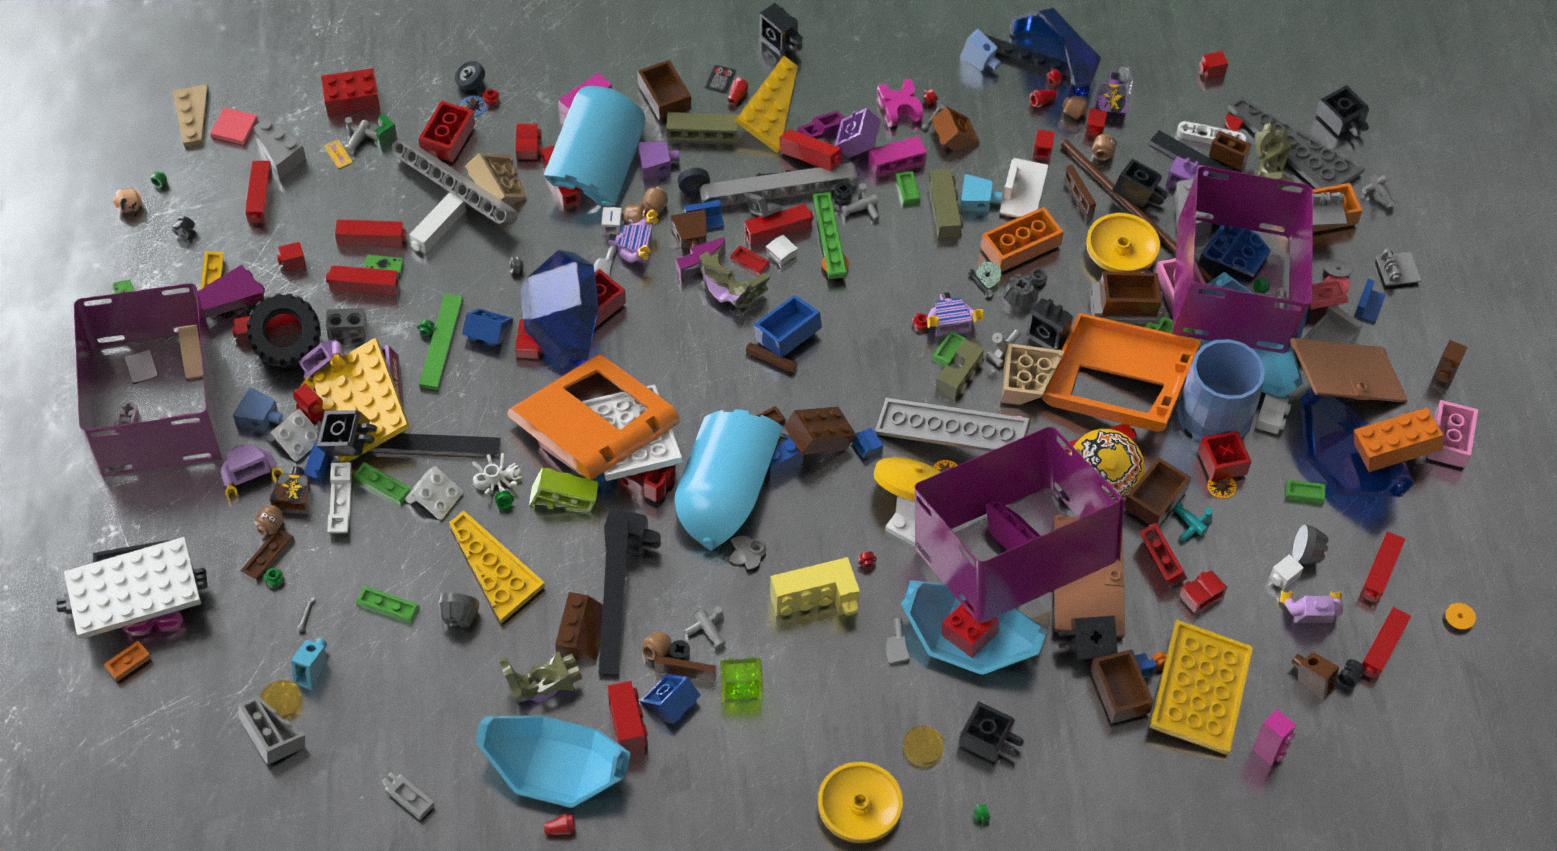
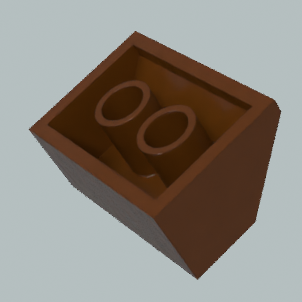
(580, 628)

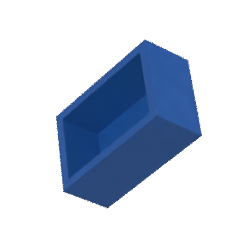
(787, 326)

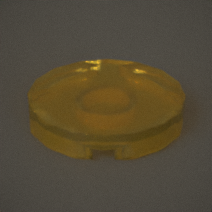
(282, 697)
(923, 745)

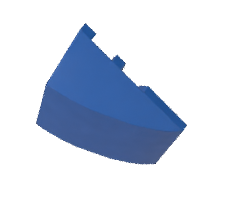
(1237, 249)

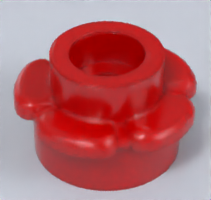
(1054, 77)
(491, 97)
(930, 97)
(920, 325)
(867, 559)

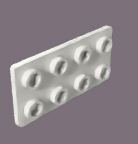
(1023, 187)

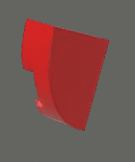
(1233, 123)

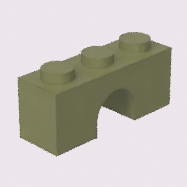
(954, 381)

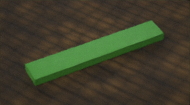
(829, 235)
(441, 342)

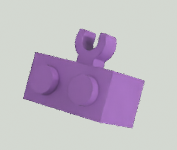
(1183, 170)

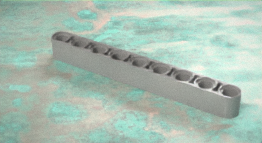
(454, 182)
(779, 184)

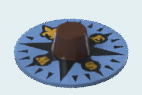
(474, 103)

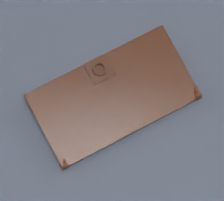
(1349, 370)
(1092, 595)

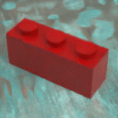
(1163, 555)

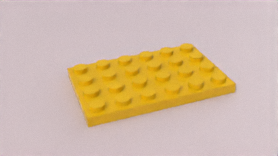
(365, 387)
(1201, 687)

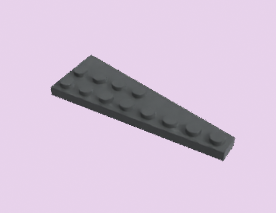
(1307, 156)

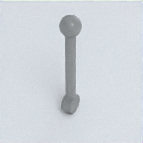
(939, 107)
(311, 600)

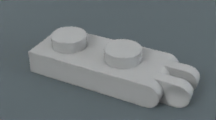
(408, 795)

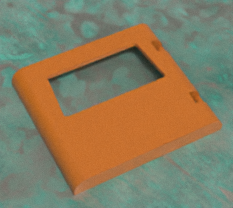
(1126, 352)
(582, 434)

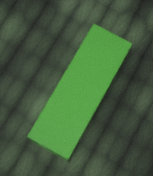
(382, 483)
(387, 605)

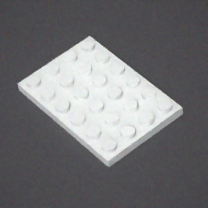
(621, 410)
(131, 588)

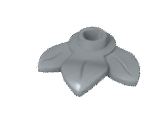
(744, 551)

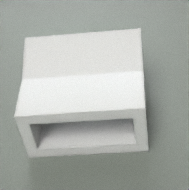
(782, 249)

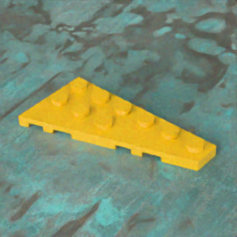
(768, 108)
(500, 573)

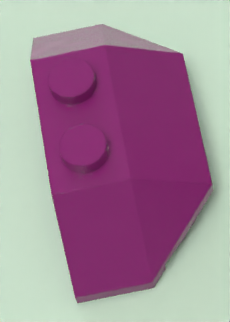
(1007, 526)

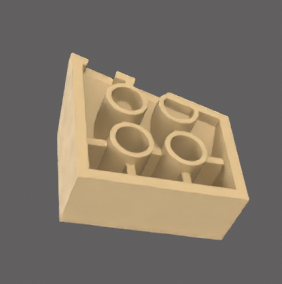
(496, 176)
(1027, 372)

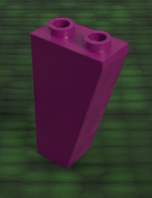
(231, 292)

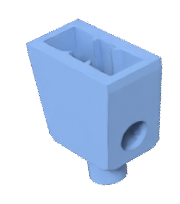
(980, 51)

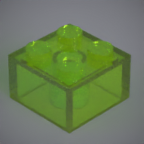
(741, 679)

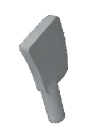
(606, 264)
(896, 646)

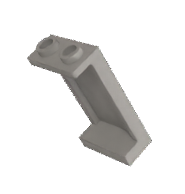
(1096, 307)
(1334, 327)

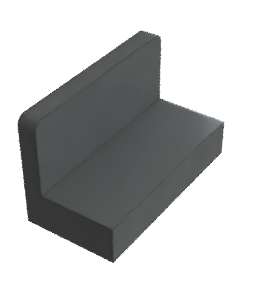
(758, 205)

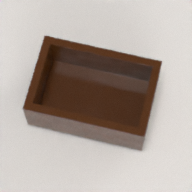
(664, 89)
(1130, 293)
(820, 430)
(1157, 492)
(1121, 686)

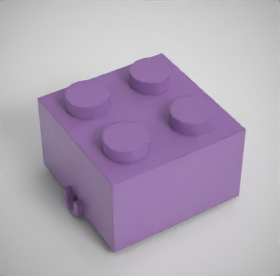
(858, 132)

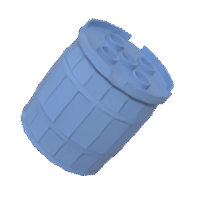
(1221, 389)

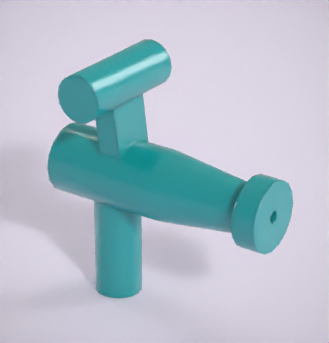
(1196, 524)

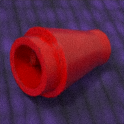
(738, 89)
(1042, 97)
(562, 825)

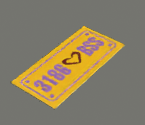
(338, 154)

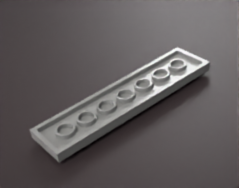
(949, 425)

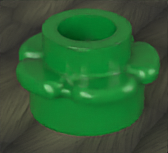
(158, 179)
(1261, 285)
(426, 327)
(504, 503)
(273, 581)
(982, 813)

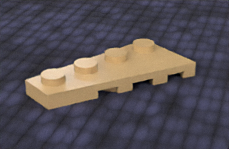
(191, 113)

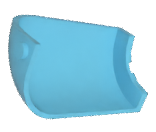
(597, 144)
(724, 474)

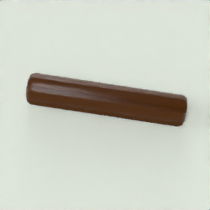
(771, 357)

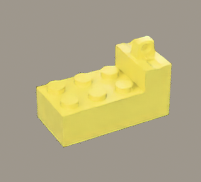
(816, 587)

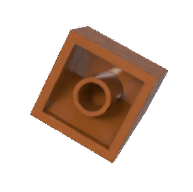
(954, 129)

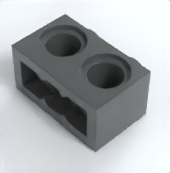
(341, 323)

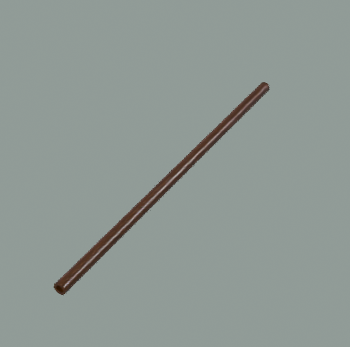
(1134, 209)

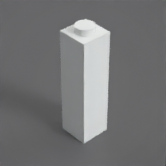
(437, 223)

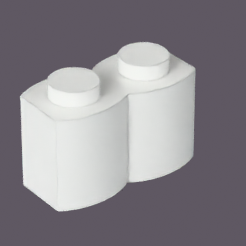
(1272, 413)

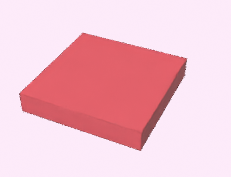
(233, 126)
(1328, 294)

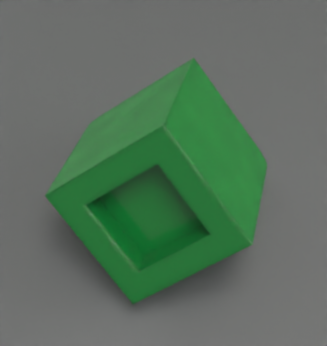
(386, 130)

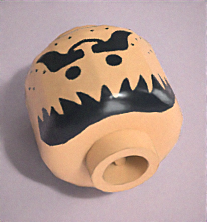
(127, 200)

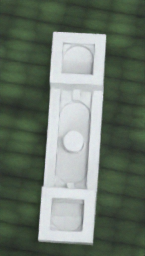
(340, 498)

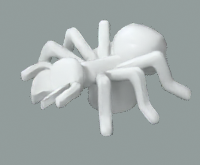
(493, 474)

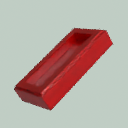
(749, 261)

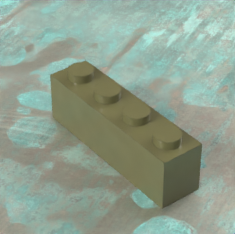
(702, 127)
(944, 203)

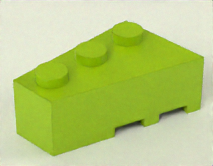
(563, 489)

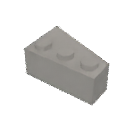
(279, 147)
(1180, 196)
(268, 731)

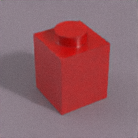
(1213, 64)
(1095, 122)
(1043, 144)
(291, 256)

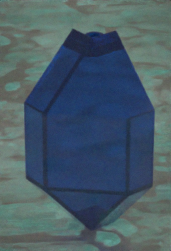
(1080, 55)
(561, 307)
(1331, 450)

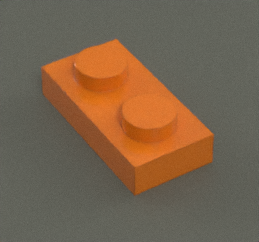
(127, 661)

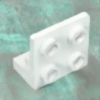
(295, 435)
(435, 492)
(903, 521)

